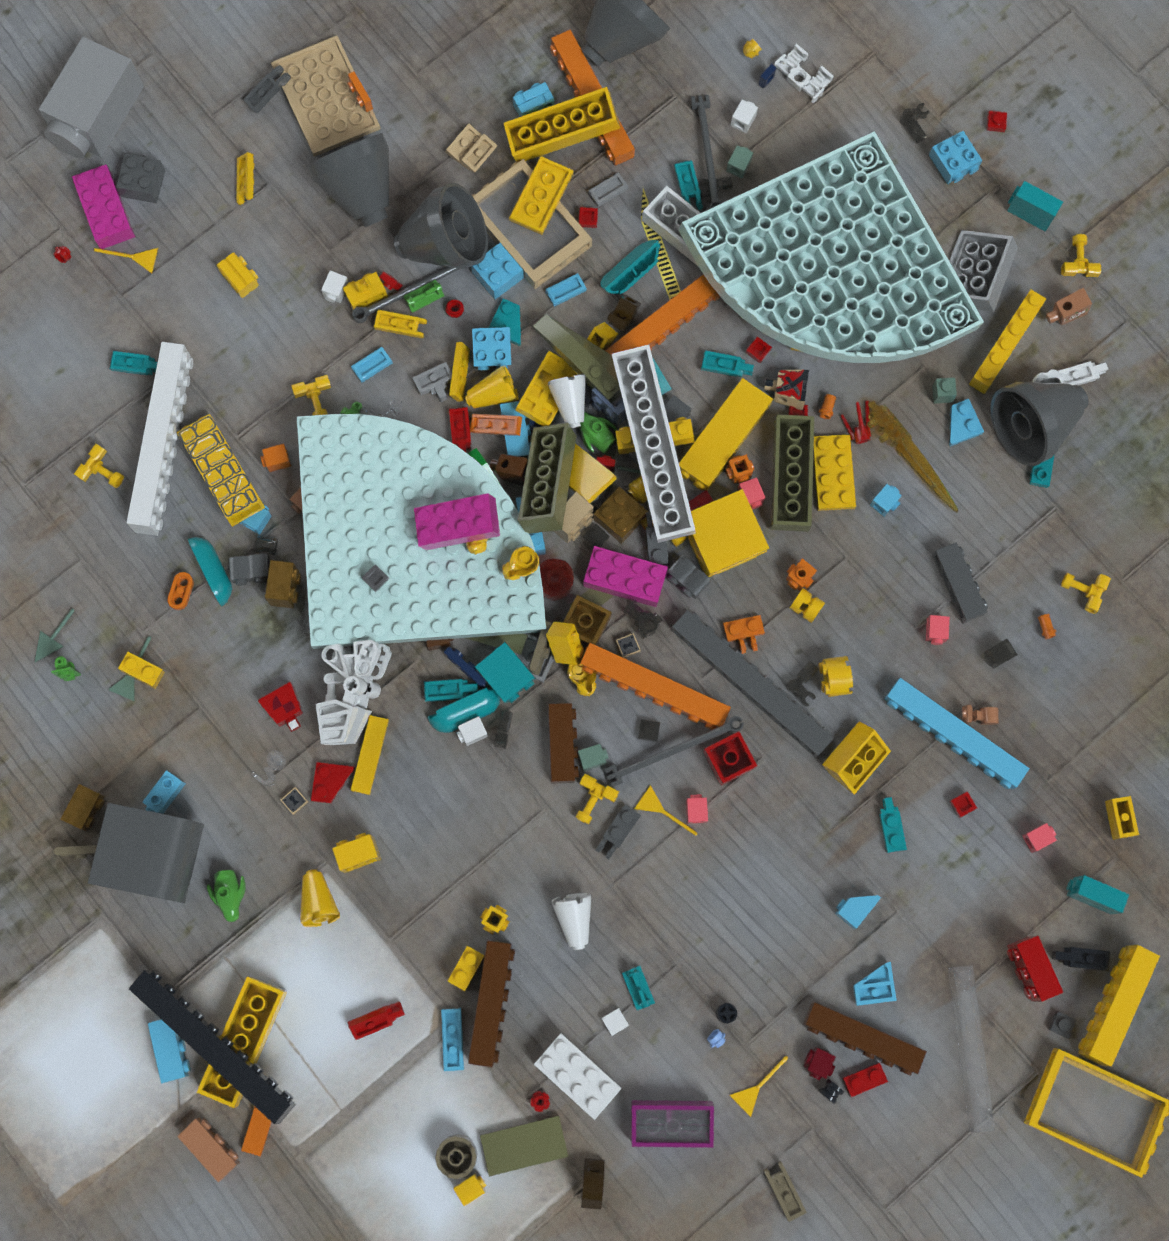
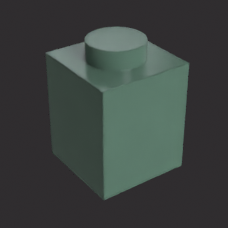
(739, 161)
(944, 390)
(592, 757)

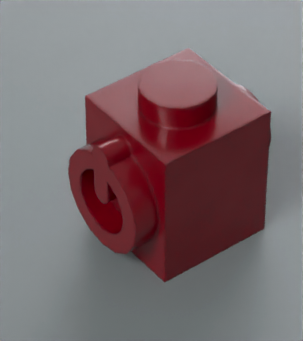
(819, 1063)

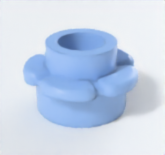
(716, 1038)

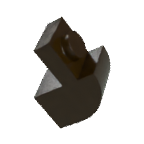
(624, 313)
(593, 1183)

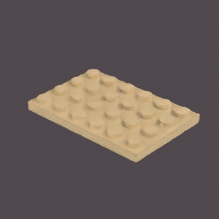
(322, 97)

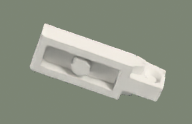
(1083, 373)

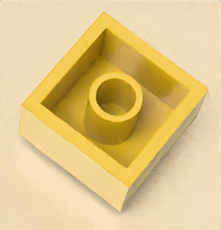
(356, 853)

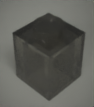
(999, 654)

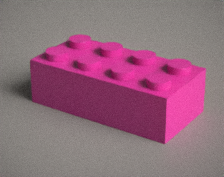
(103, 206)
(457, 521)
(625, 576)

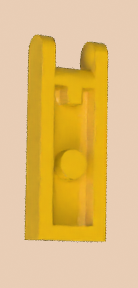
(245, 179)
(398, 323)

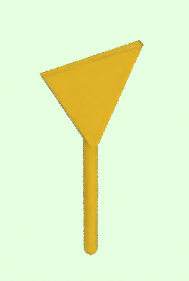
(145, 259)
(651, 803)
(747, 1098)

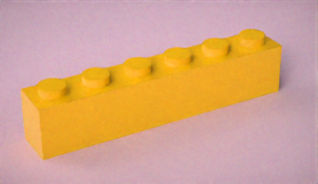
(1007, 341)

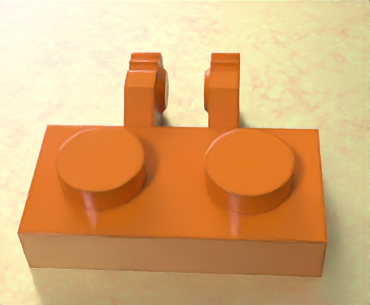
(743, 629)

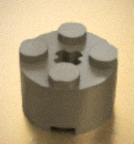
(448, 1165)

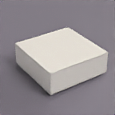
(615, 1021)

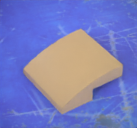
(471, 148)

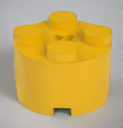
(836, 676)

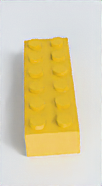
(562, 125)
(1118, 1005)
(248, 1029)

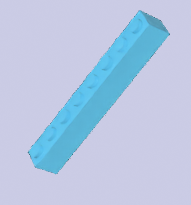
(957, 734)

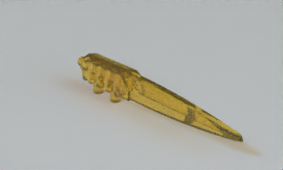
(907, 449)

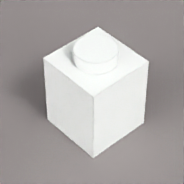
(744, 116)
(333, 287)
(472, 731)

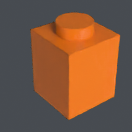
(275, 458)

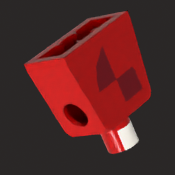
(283, 706)

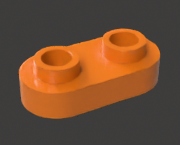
(179, 591)

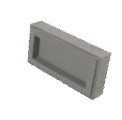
(608, 189)

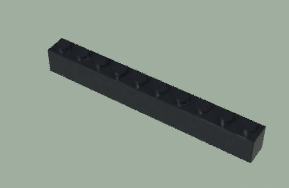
(213, 1046)

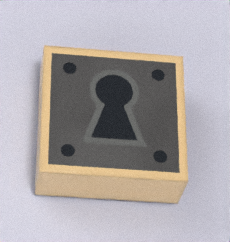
(628, 645)
(294, 801)

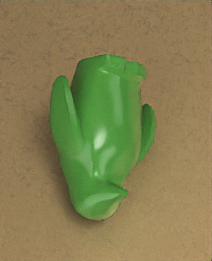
(596, 432)
(227, 893)

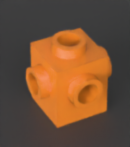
(739, 463)
(804, 570)

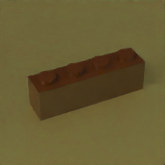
(561, 743)

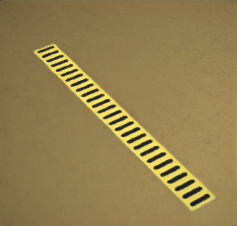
(663, 264)

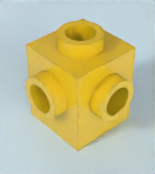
(487, 916)

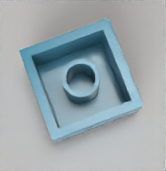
(498, 271)

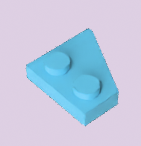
(963, 423)
(876, 987)

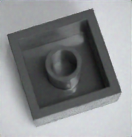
(140, 178)

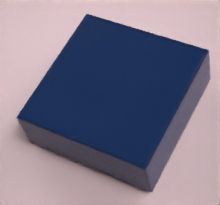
(767, 76)

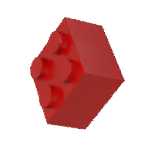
(730, 758)

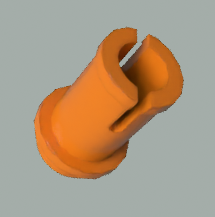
(827, 407)
(1046, 626)

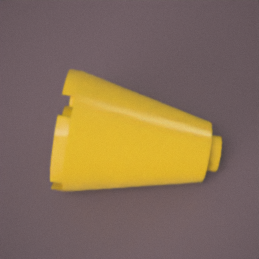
(493, 390)
(317, 901)

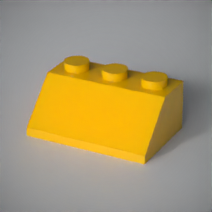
(856, 757)

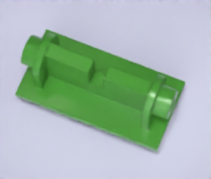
(424, 295)
(65, 669)

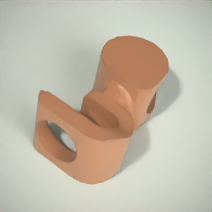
(986, 715)

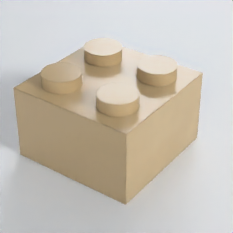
(577, 515)

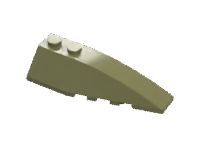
(581, 356)

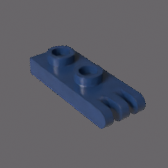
(467, 668)

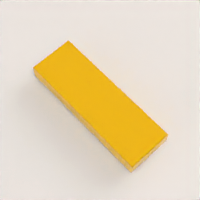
(459, 372)

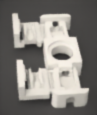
(791, 67)

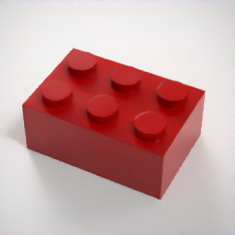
(1034, 969)

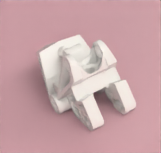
(344, 720)

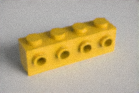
(680, 429)

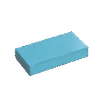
(566, 289)
(371, 364)

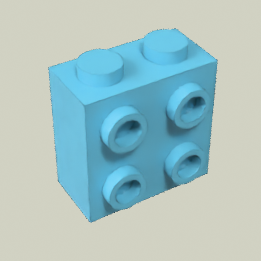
(955, 157)
(491, 347)

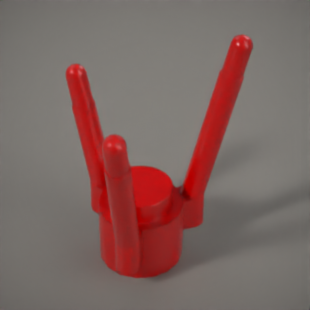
(862, 434)

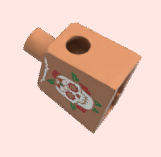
(1070, 307)

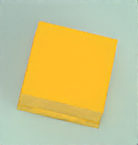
(726, 534)

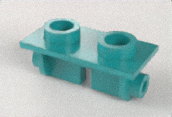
(638, 988)

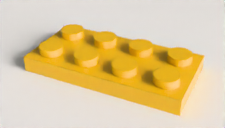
(538, 400)
(834, 472)

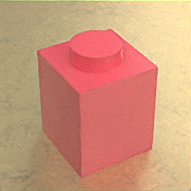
(753, 492)
(937, 629)
(696, 809)
(1039, 837)

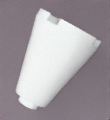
(569, 398)
(574, 918)

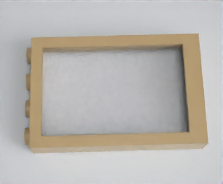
(536, 253)

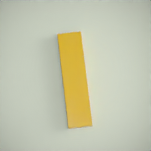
(369, 755)

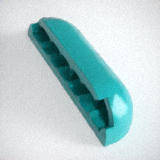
(631, 268)
(212, 568)
(473, 706)

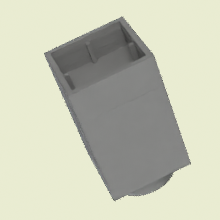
(90, 99)

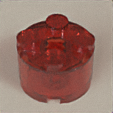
(557, 569)

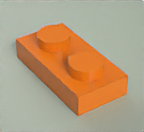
(362, 97)

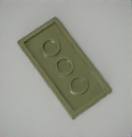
(524, 1145)

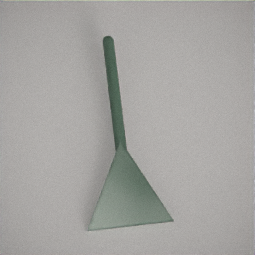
(126, 685)

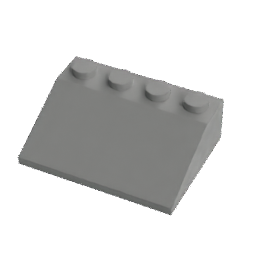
(983, 265)

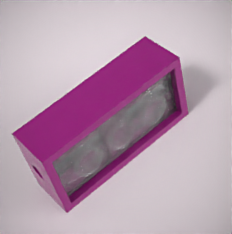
(672, 1123)

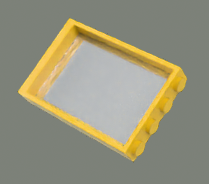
(1098, 1112)

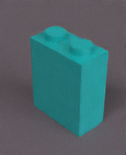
(1034, 205)
(506, 673)
(1097, 894)

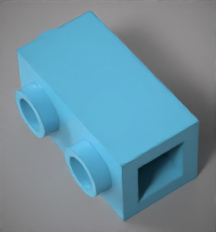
(163, 793)

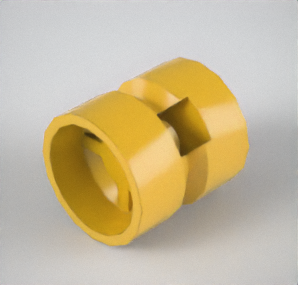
(814, 605)

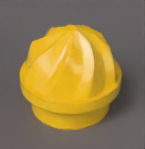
(751, 48)

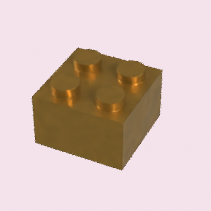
(620, 515)
(282, 584)
(588, 619)

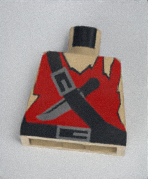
(789, 387)

